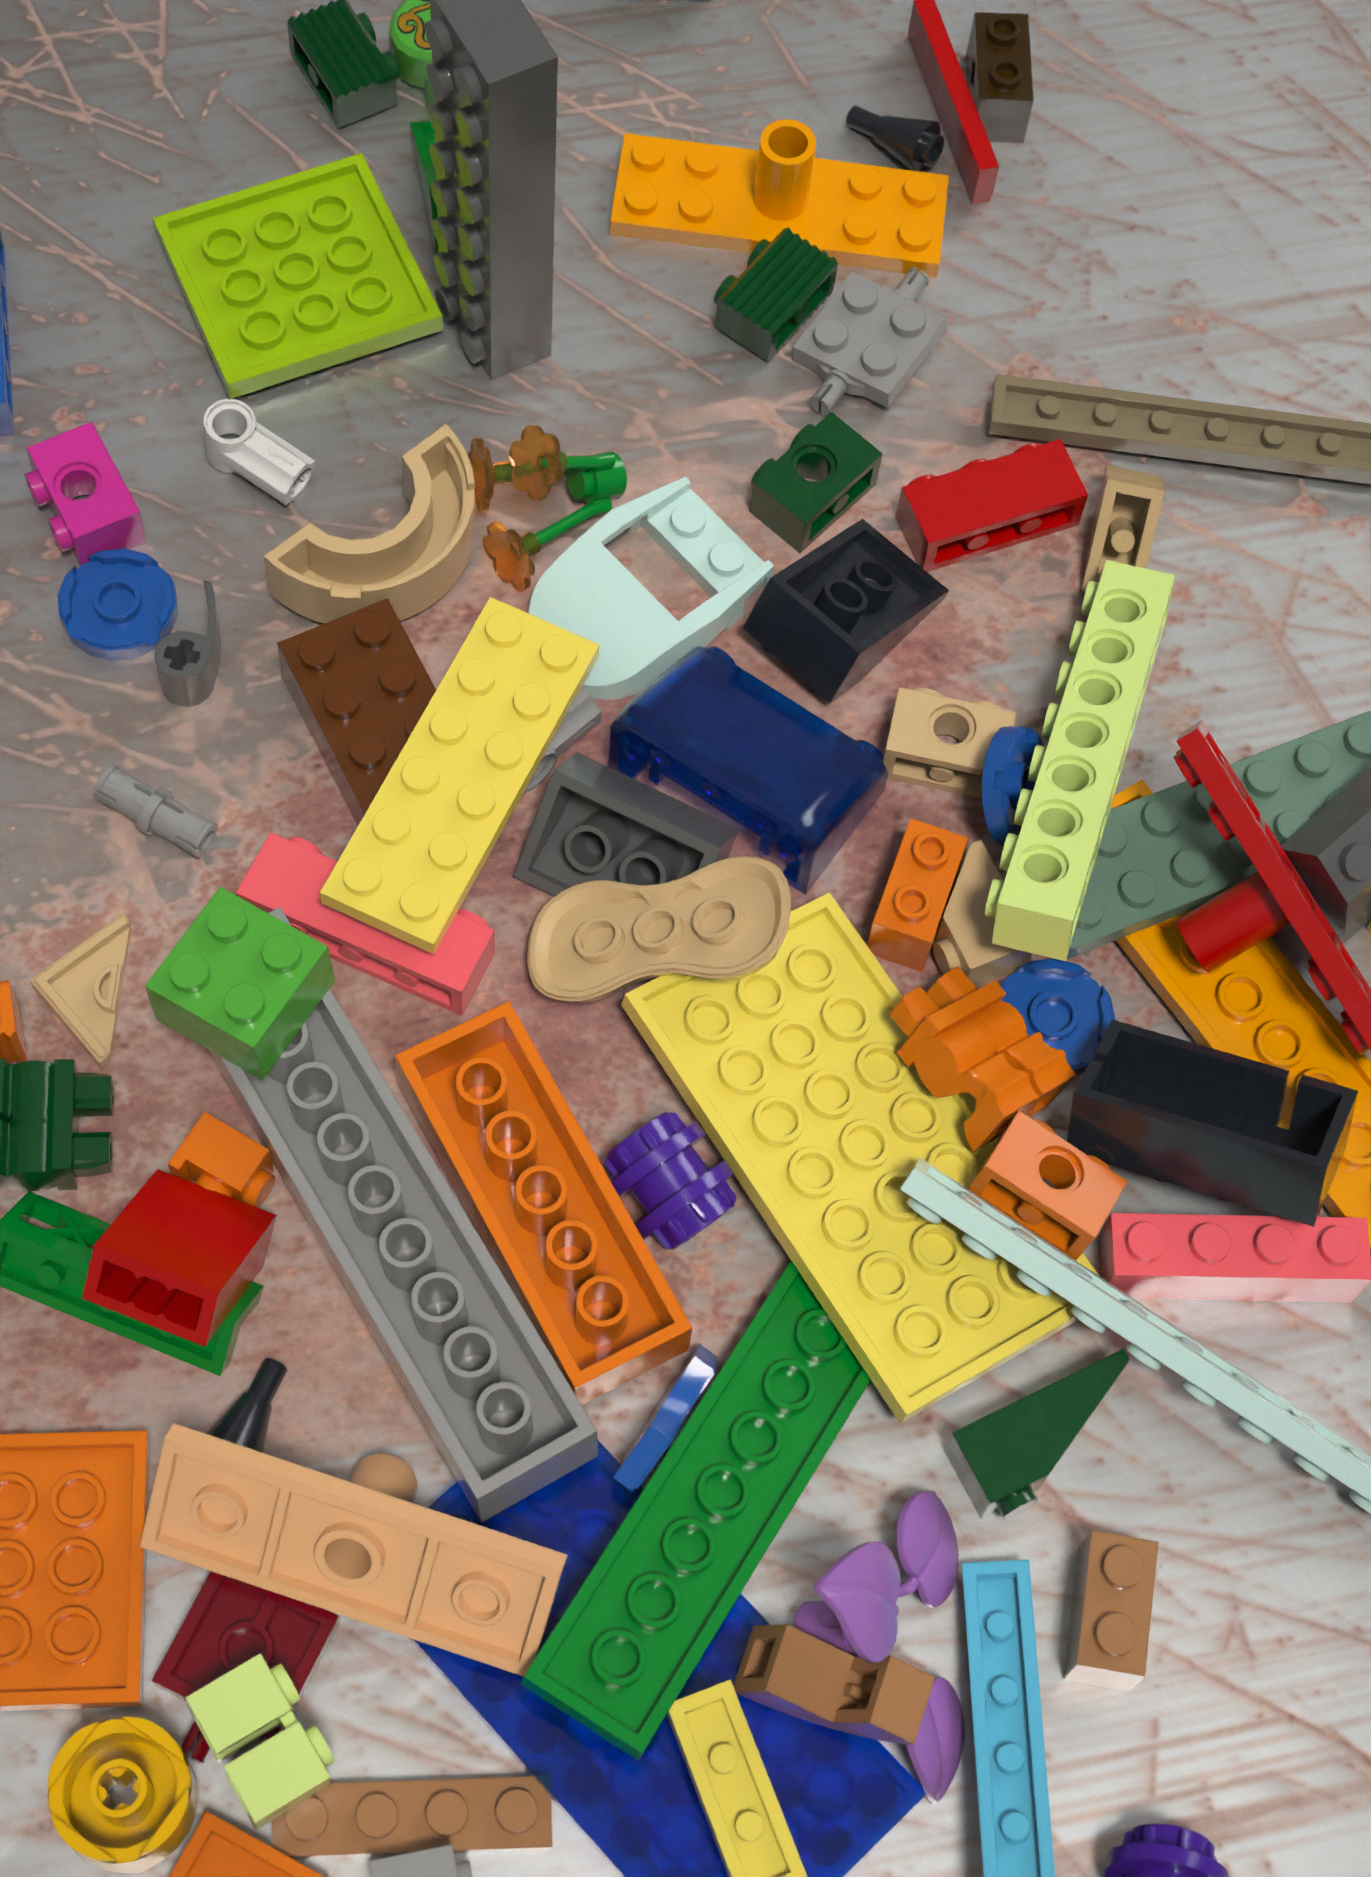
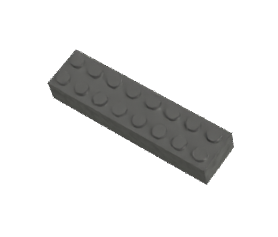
(494, 178)

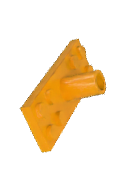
(746, 195)

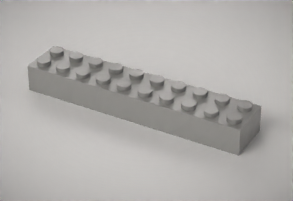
(414, 1265)

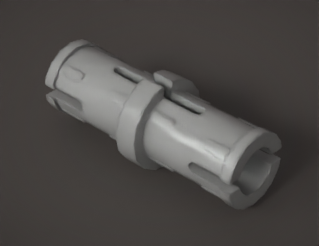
(155, 810)

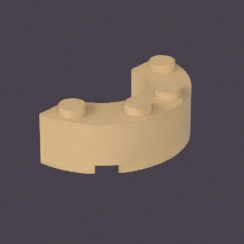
(408, 564)

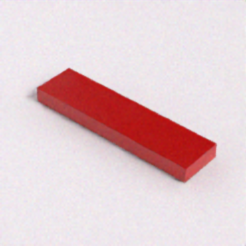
(953, 101)

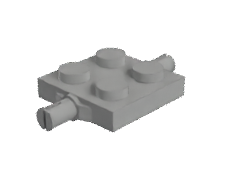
(869, 340)

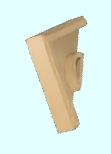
(87, 988)

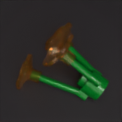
(534, 469)

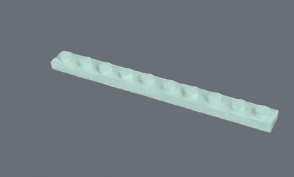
(1150, 1336)

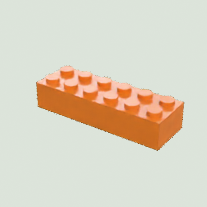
(542, 1202)

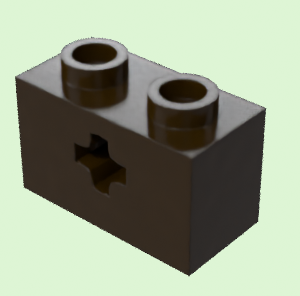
(1001, 74)

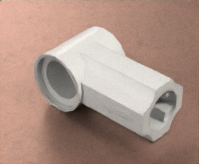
(256, 453)

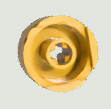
(113, 1754)

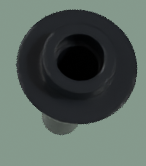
(910, 140)
(250, 1414)

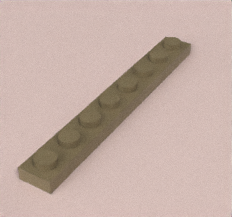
(1181, 428)

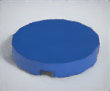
(117, 604)
(1005, 776)
(1062, 1006)

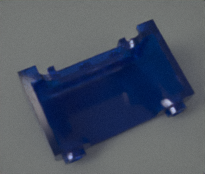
(751, 758)

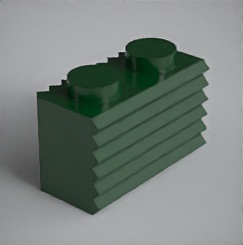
(343, 61)
(774, 293)

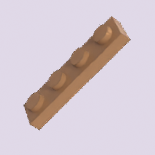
(417, 1816)

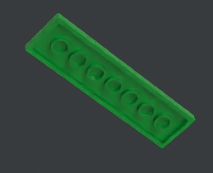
(702, 1522)

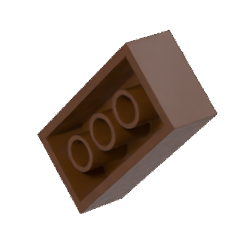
(357, 695)

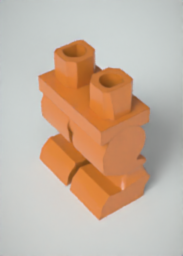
(979, 1047)

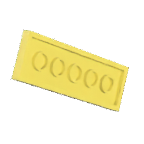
(460, 775)

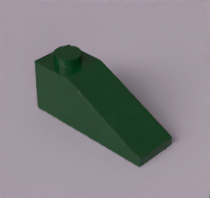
(1018, 1446)

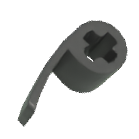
(190, 661)

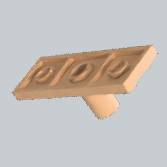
(353, 1547)

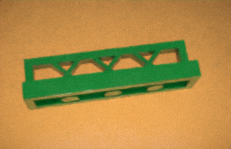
(54, 1268)

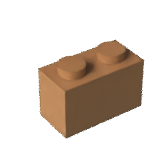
(1111, 1611)

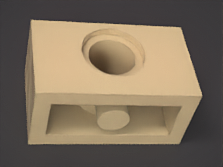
(921, 758)

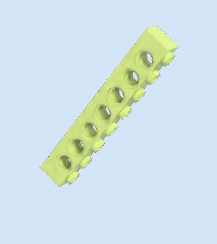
(1082, 763)

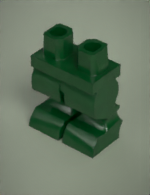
(41, 1125)

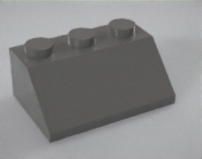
(615, 830)
(1335, 857)

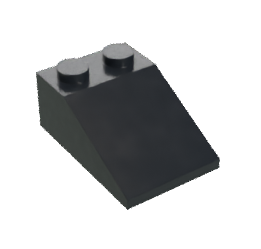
(842, 608)

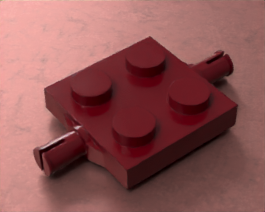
(232, 1625)

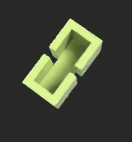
(241, 1710)

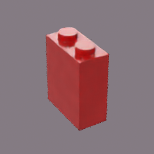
(179, 1257)

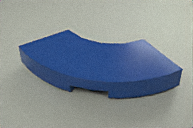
(666, 1418)

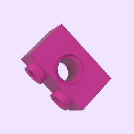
(77, 466)

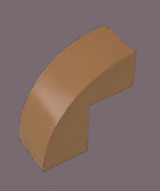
(832, 1687)

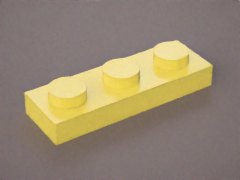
(733, 1785)

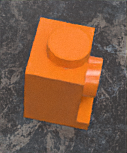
(224, 1162)

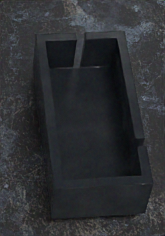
(1210, 1122)

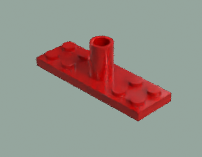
(1267, 898)

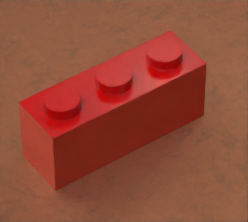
(990, 505)

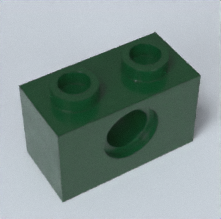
(806, 509)

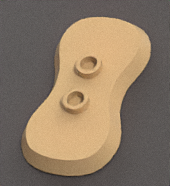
(616, 934)

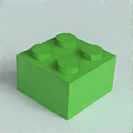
(241, 983)

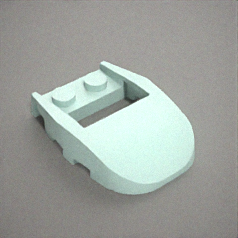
(603, 602)

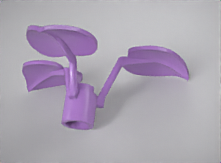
(862, 1620)

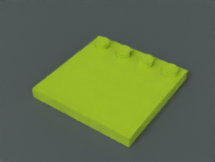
(297, 275)

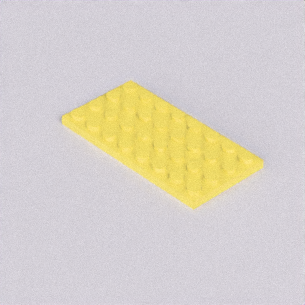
(821, 1131)

